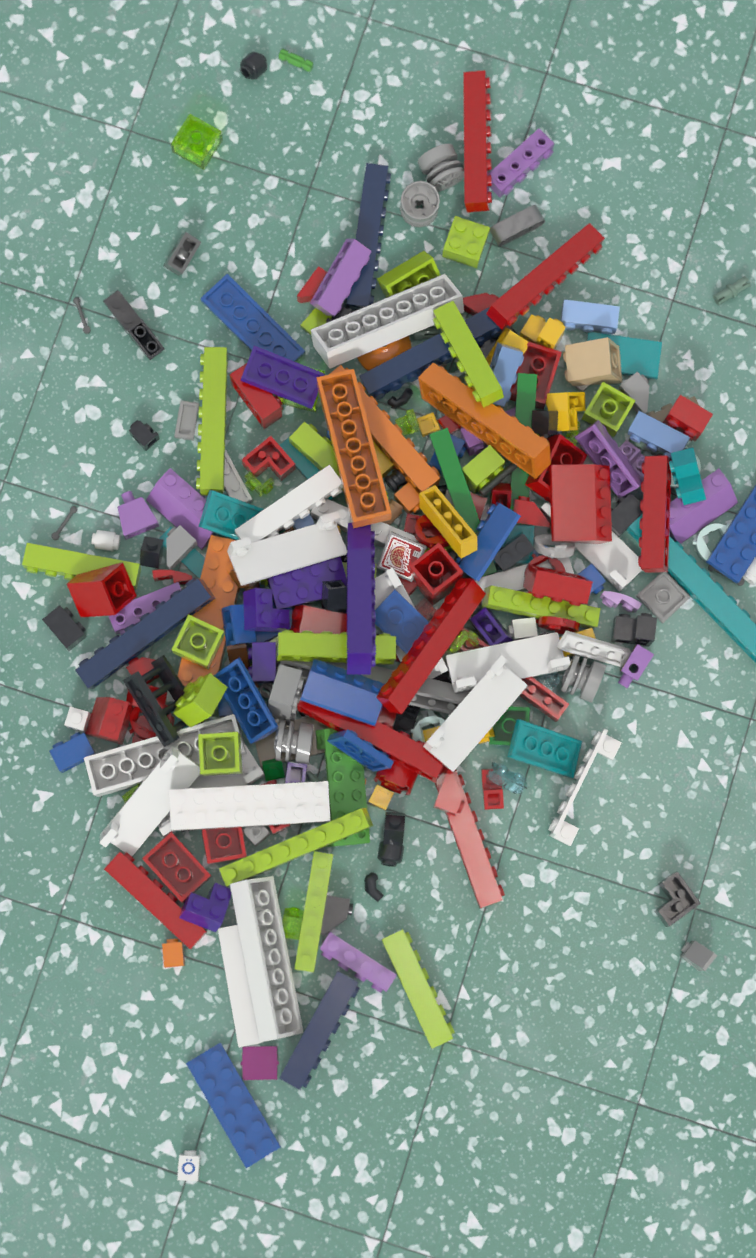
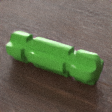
(296, 60)

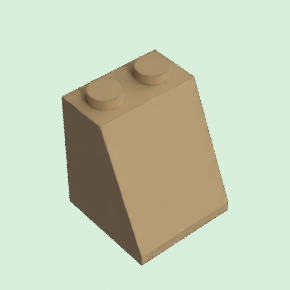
(593, 362)

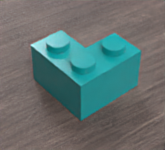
(687, 476)

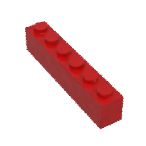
(656, 514)
(153, 898)

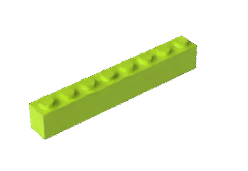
(213, 420)
(296, 846)

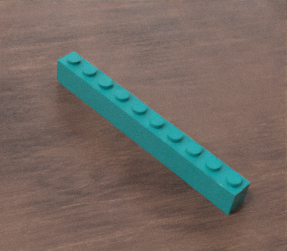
(707, 594)

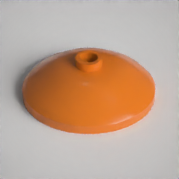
(377, 357)

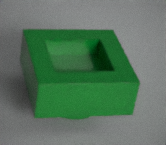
(273, 769)

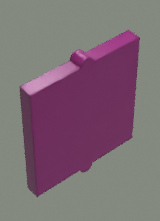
(259, 1063)

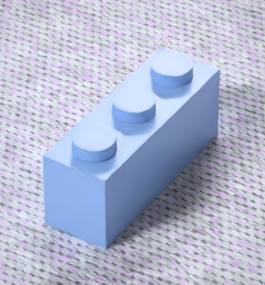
(589, 316)

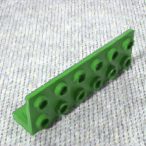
(345, 785)

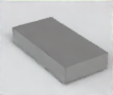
(187, 420)

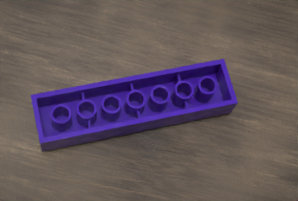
(360, 600)

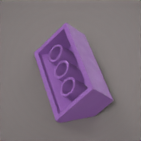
(605, 451)
(180, 505)
(691, 518)

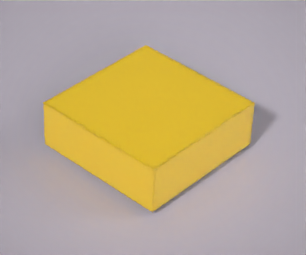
(428, 424)
(381, 797)

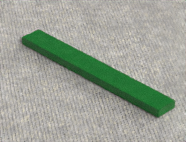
(523, 412)
(456, 482)

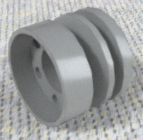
(441, 167)
(419, 193)
(583, 678)
(294, 742)

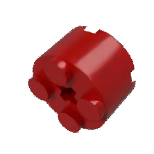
(397, 778)

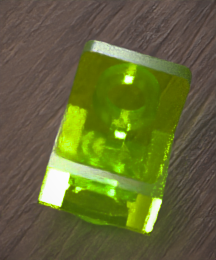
(253, 483)
(461, 639)

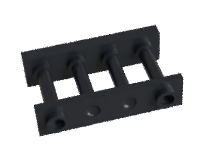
(149, 705)

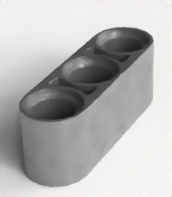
(517, 225)

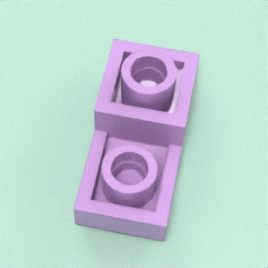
(634, 456)
(613, 599)

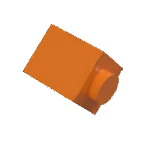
(408, 498)
(173, 953)

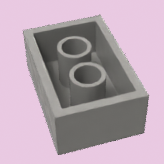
(286, 694)

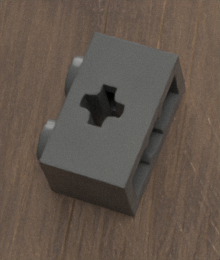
(182, 253)

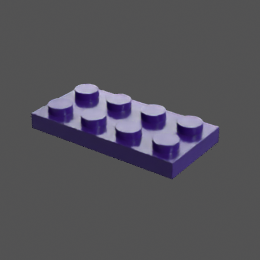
(281, 377)
(305, 583)

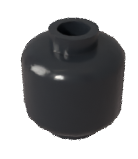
(253, 65)
(390, 854)

